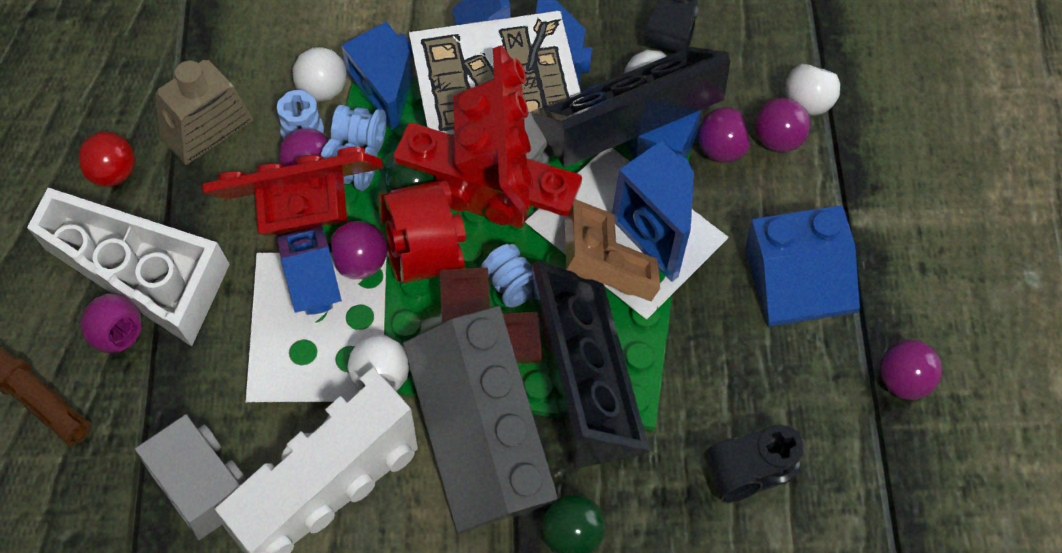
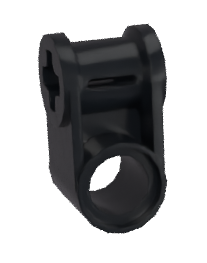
(672, 25)
(746, 463)

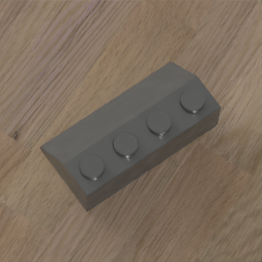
(479, 420)

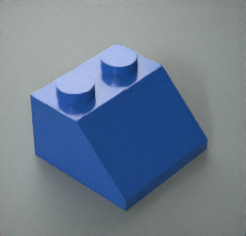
(656, 205)
(804, 265)

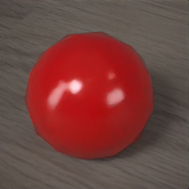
(106, 159)

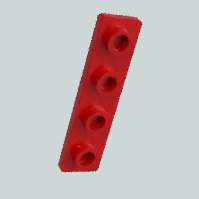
(492, 128)
(480, 191)
(297, 194)

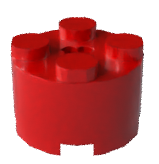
(422, 231)

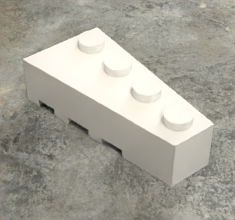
(155, 266)
(322, 470)

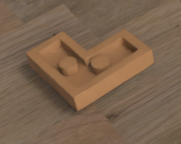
(597, 256)

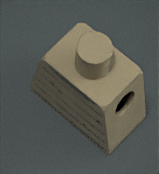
(198, 110)

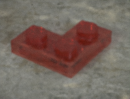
(468, 292)

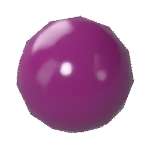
(782, 125)
(723, 135)
(301, 143)
(358, 249)
(111, 323)
(911, 369)

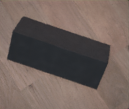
(634, 103)
(587, 367)

